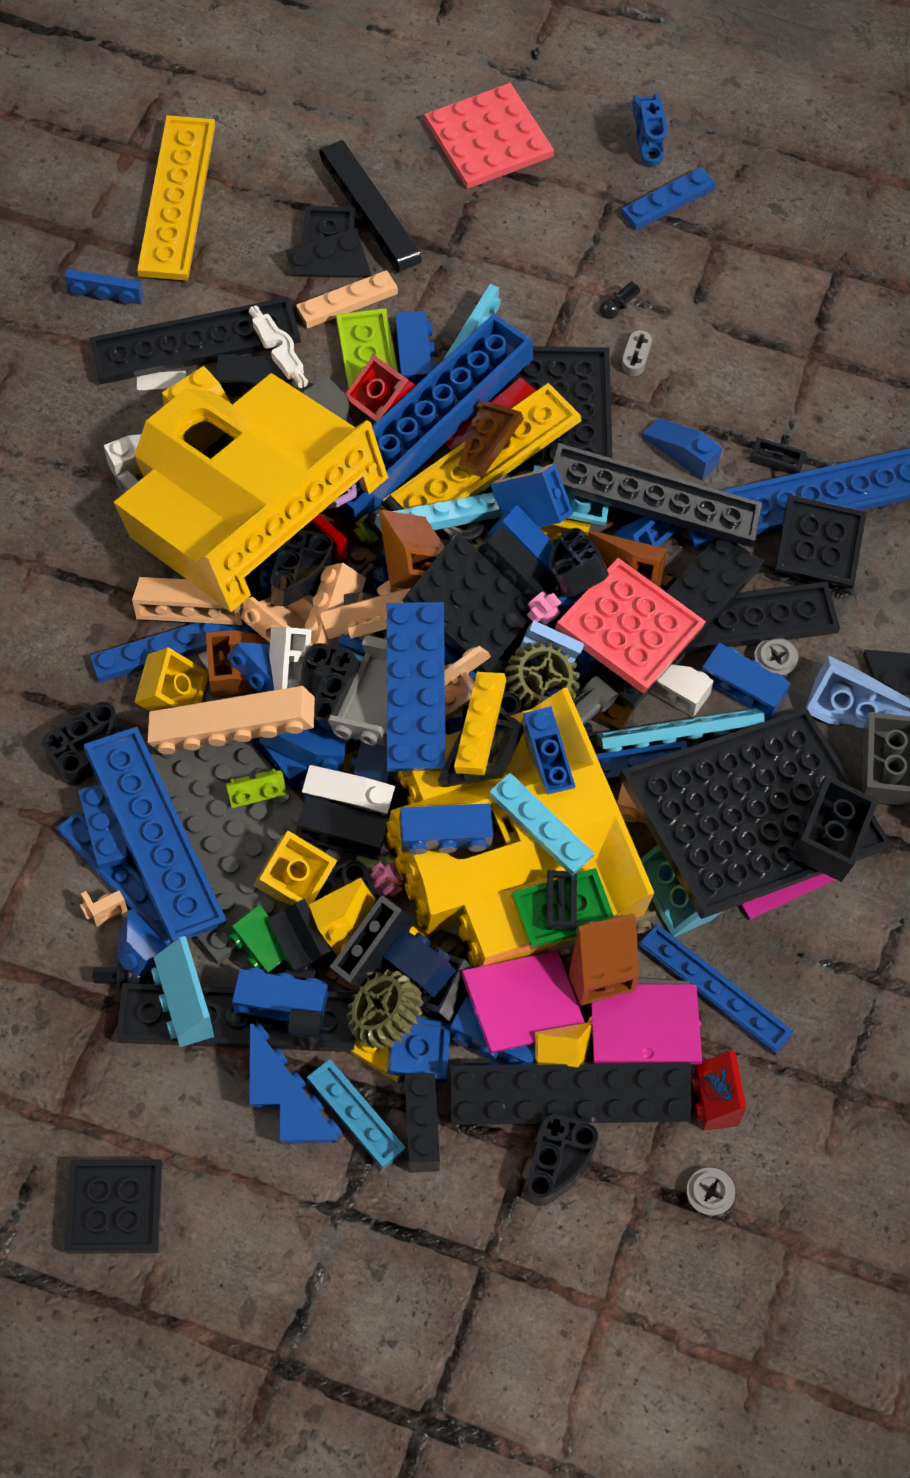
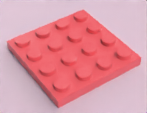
(489, 135)
(631, 625)

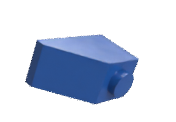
(138, 945)

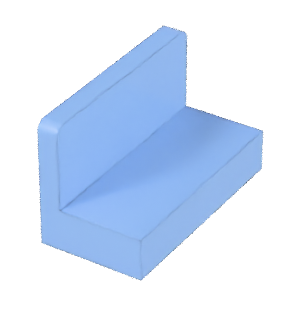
(538, 631)

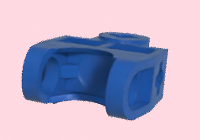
(650, 128)

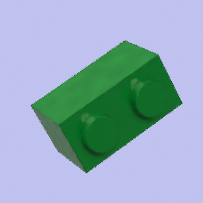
(257, 940)

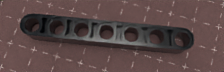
(370, 206)

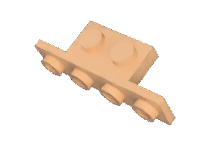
(360, 617)
(459, 682)

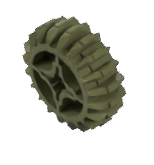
(520, 675)
(379, 1026)

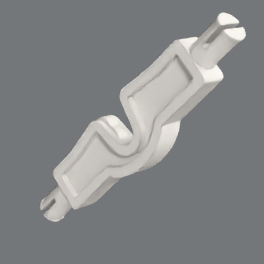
(284, 354)

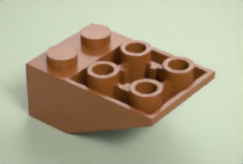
(408, 546)
(642, 557)
(223, 677)
(605, 959)

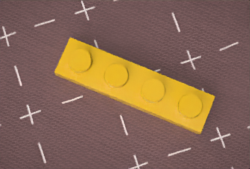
(480, 723)

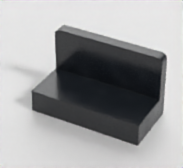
(298, 936)

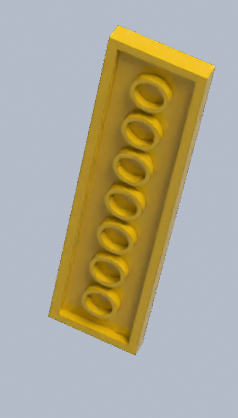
(176, 198)
(545, 419)

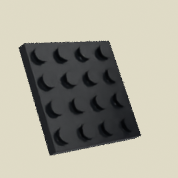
(477, 600)

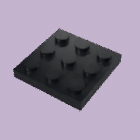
(820, 541)
(114, 1206)

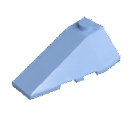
(848, 695)

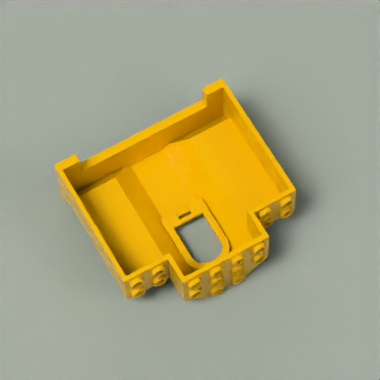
(235, 510)
(480, 888)

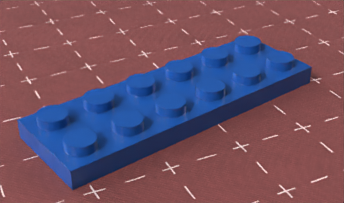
(415, 687)

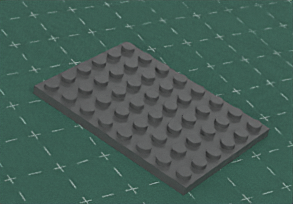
(229, 840)

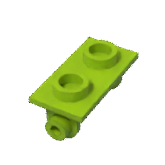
(263, 787)

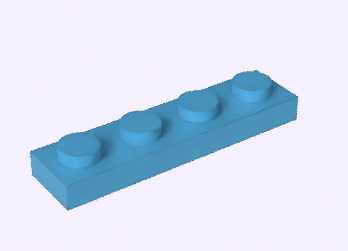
(356, 1114)

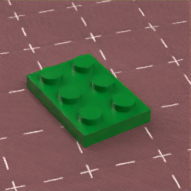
(531, 908)

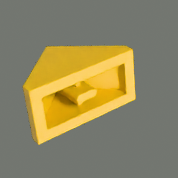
(563, 1045)

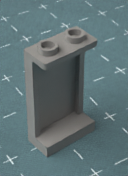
(365, 706)

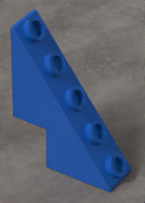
(254, 664)
(278, 1088)

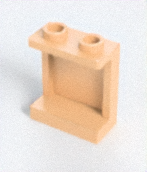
(265, 614)

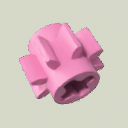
(544, 608)
(386, 879)

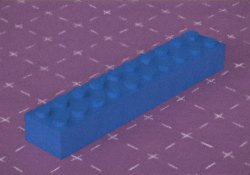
(442, 405)

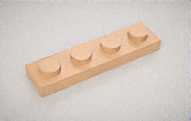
(347, 299)

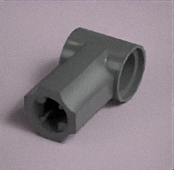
(594, 698)

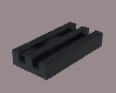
(777, 459)
(561, 924)

